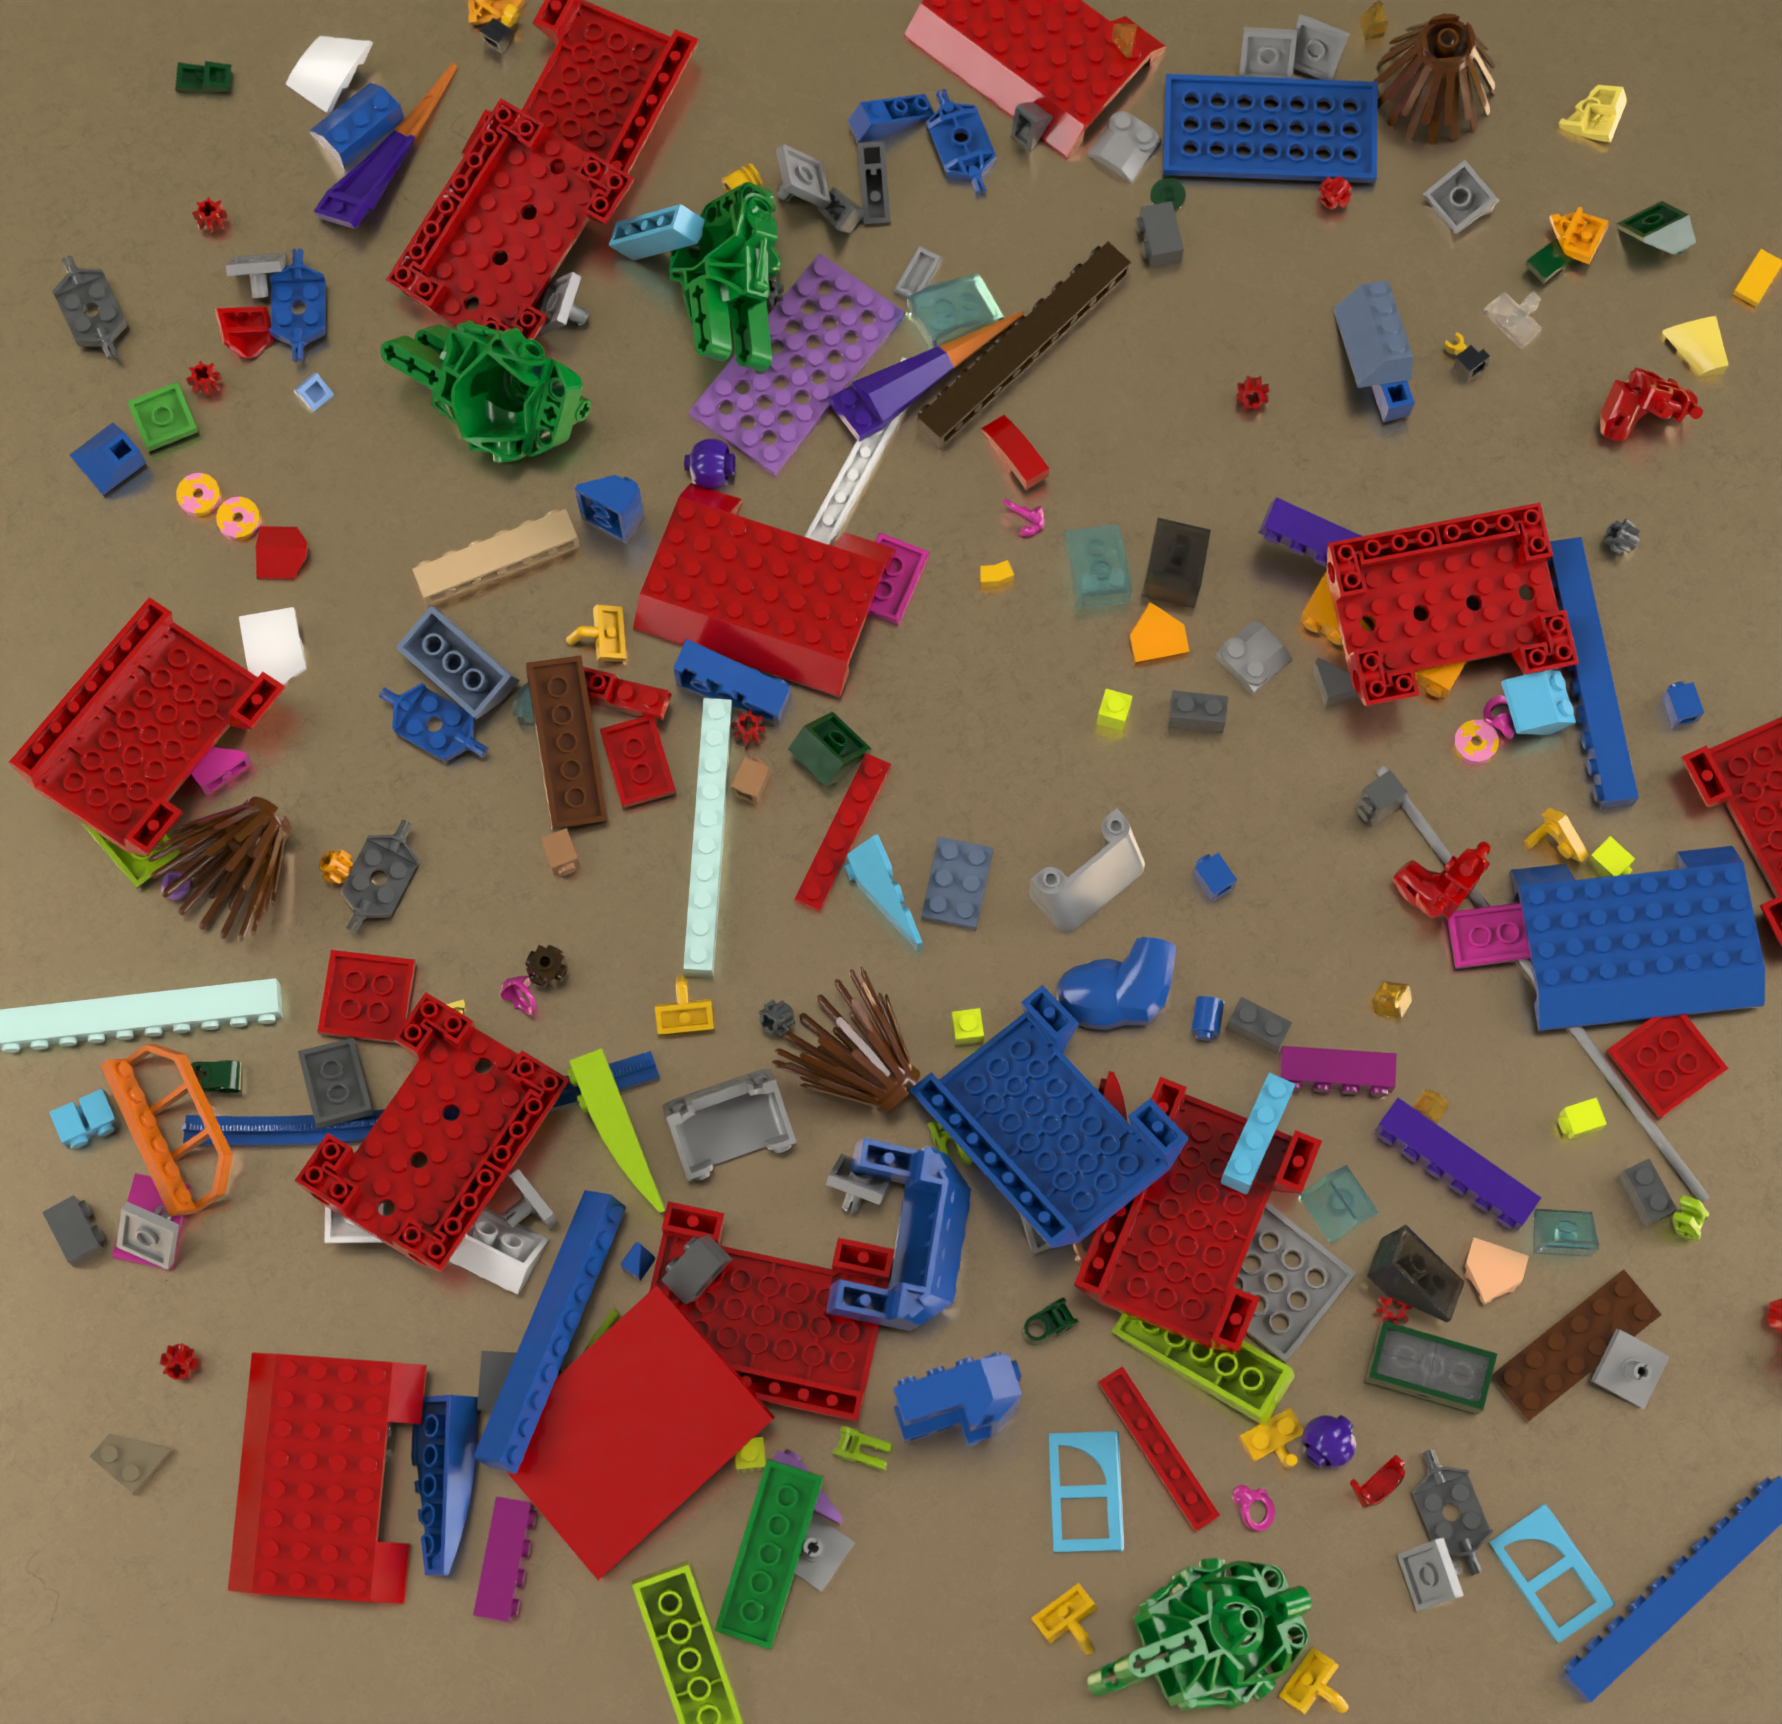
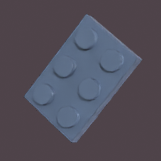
(957, 883)

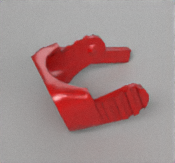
(1381, 1483)

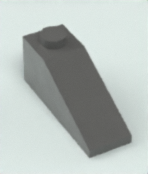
(873, 181)

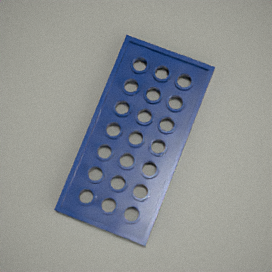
(1257, 164)

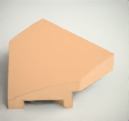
(1494, 1269)

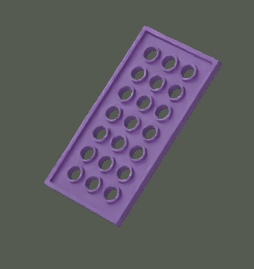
(783, 401)

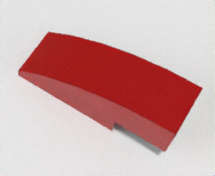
(1016, 451)

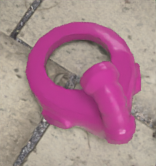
(1035, 515)
(1502, 721)
(511, 992)
(1246, 1497)

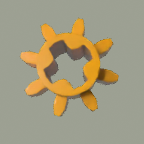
(335, 866)

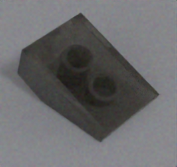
(1176, 563)
(1415, 1274)

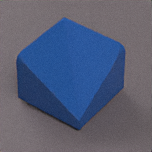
(637, 1261)

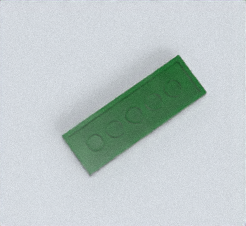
(769, 1553)

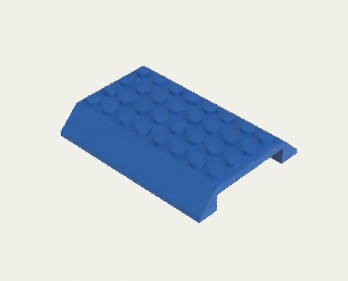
(1641, 941)
(1047, 1129)

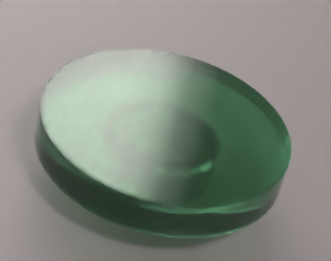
(1168, 190)

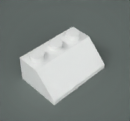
(500, 1252)

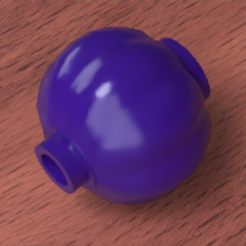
(710, 463)
(1329, 1441)

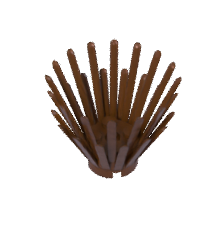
(1442, 55)
(240, 837)
(855, 1071)

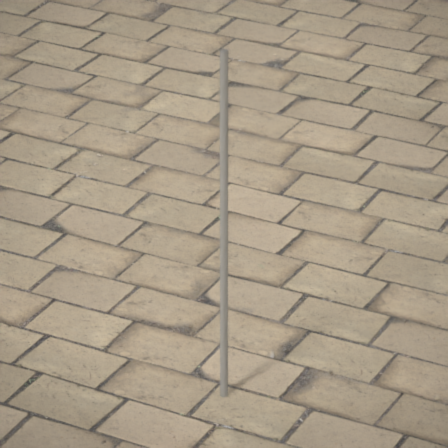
(1578, 1032)

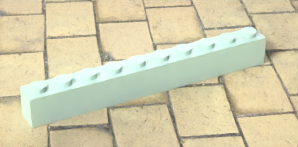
(708, 838)
(140, 1014)

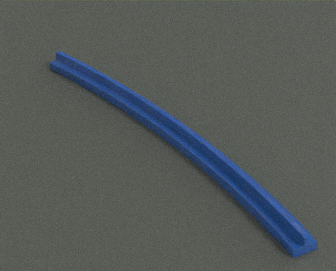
(302, 1130)

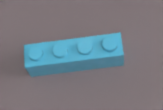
(657, 232)
(1257, 1133)

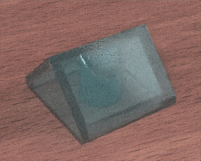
(1338, 1203)
(1564, 1233)

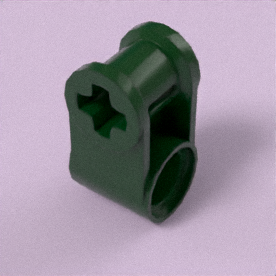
(221, 1076)
(1053, 1319)

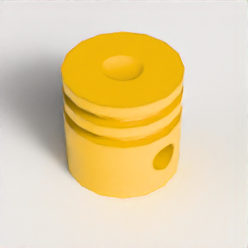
(738, 177)

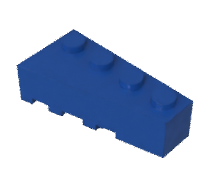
(722, 678)

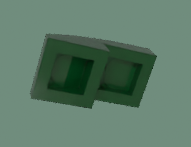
(203, 79)
(1549, 261)

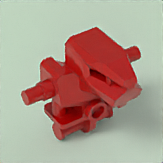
(1641, 395)
(1444, 891)

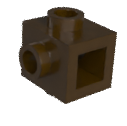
(547, 975)

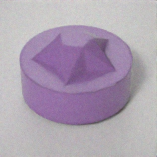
(181, 892)

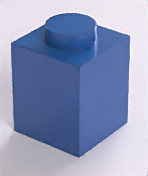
(1682, 704)
(1214, 876)

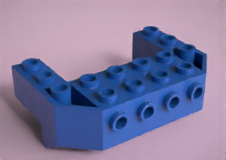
(926, 1239)
(971, 1395)

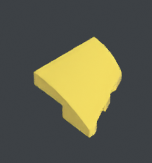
(1597, 114)
(1699, 345)

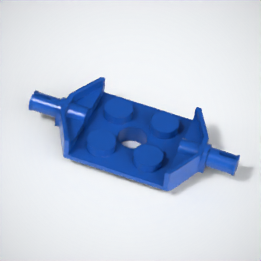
(961, 159)
(298, 286)
(418, 707)

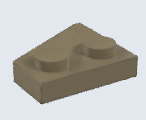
(130, 1460)

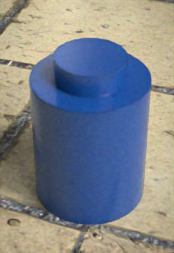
(1207, 1017)

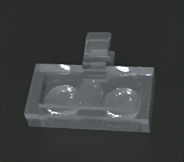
(1515, 319)

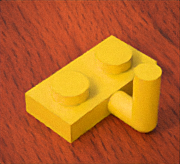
(607, 631)
(1561, 829)
(684, 1014)
(1273, 1437)
(1065, 1615)
(1310, 1681)

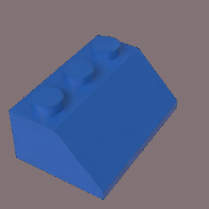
(358, 123)
(611, 505)

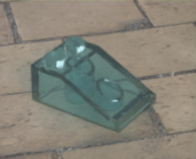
(952, 309)
(1098, 566)

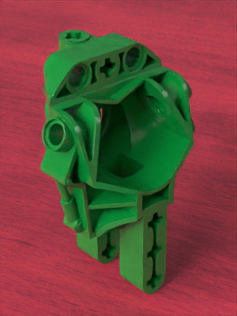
(729, 275)
(472, 387)
(1190, 1648)

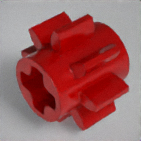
(1335, 192)
(210, 214)
(203, 378)
(1252, 392)
(753, 733)
(1388, 1315)
(178, 1361)

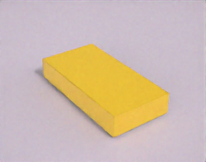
(1758, 277)

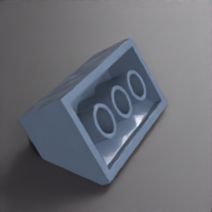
(1374, 336)
(457, 663)

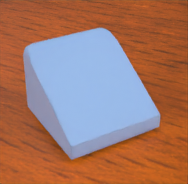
(314, 391)

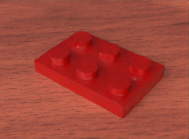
(637, 761)

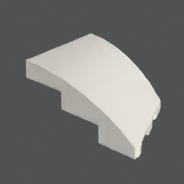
(327, 69)
(273, 644)

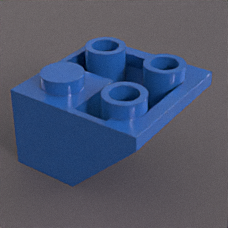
(108, 458)

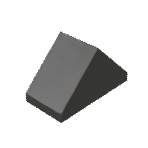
(1029, 124)
(842, 211)
(1332, 682)

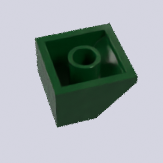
(828, 748)

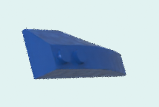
(445, 1467)

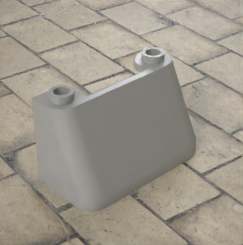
(1077, 898)
(728, 1122)

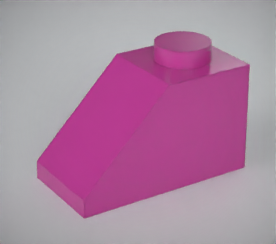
(219, 767)

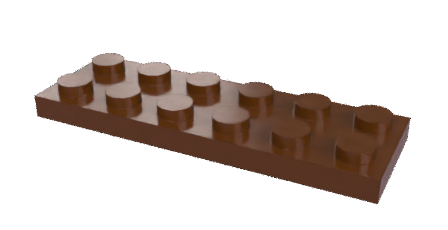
(566, 742)
(1573, 1346)

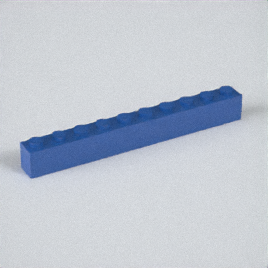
(1592, 679)
(550, 1332)
(1677, 1593)

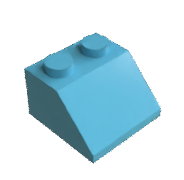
(1539, 703)

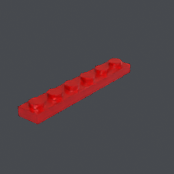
(842, 833)
(1158, 1449)

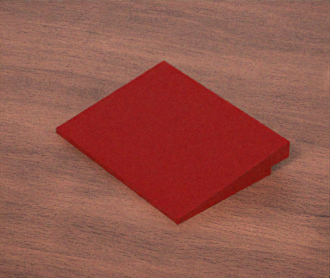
(635, 1431)

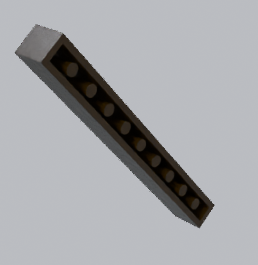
(1023, 344)

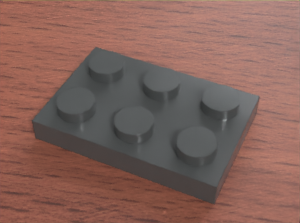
(335, 1083)

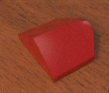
(245, 330)
(279, 552)

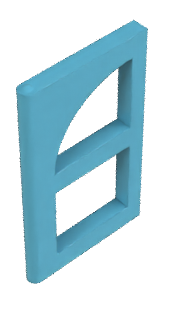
(1106, 1452)
(1545, 1527)

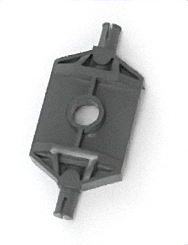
(88, 289)
(382, 854)
(1452, 1487)

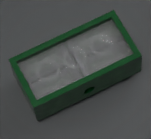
(1431, 1367)

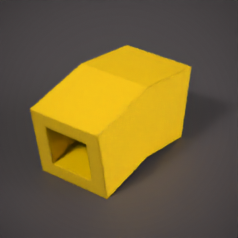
(996, 574)

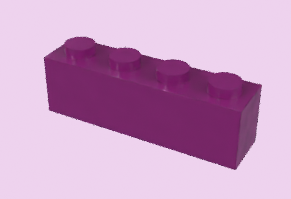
(1338, 1069)
(504, 1559)

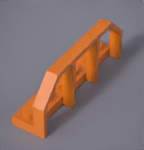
(149, 1139)

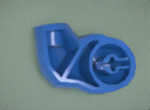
(1118, 992)

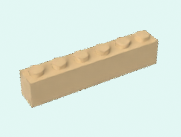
(496, 557)

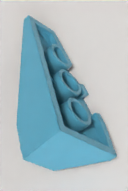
(873, 875)

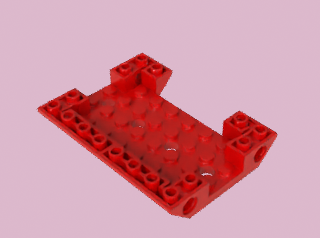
(483, 216)
(1438, 570)
(463, 1155)

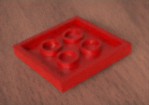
(366, 996)
(1667, 1061)

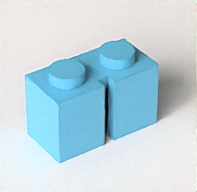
(85, 1121)

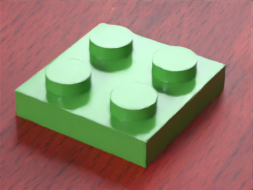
(162, 416)

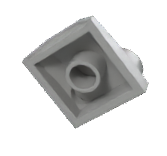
(1125, 145)
(1461, 197)
(1253, 656)

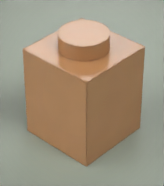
(751, 779)
(560, 852)

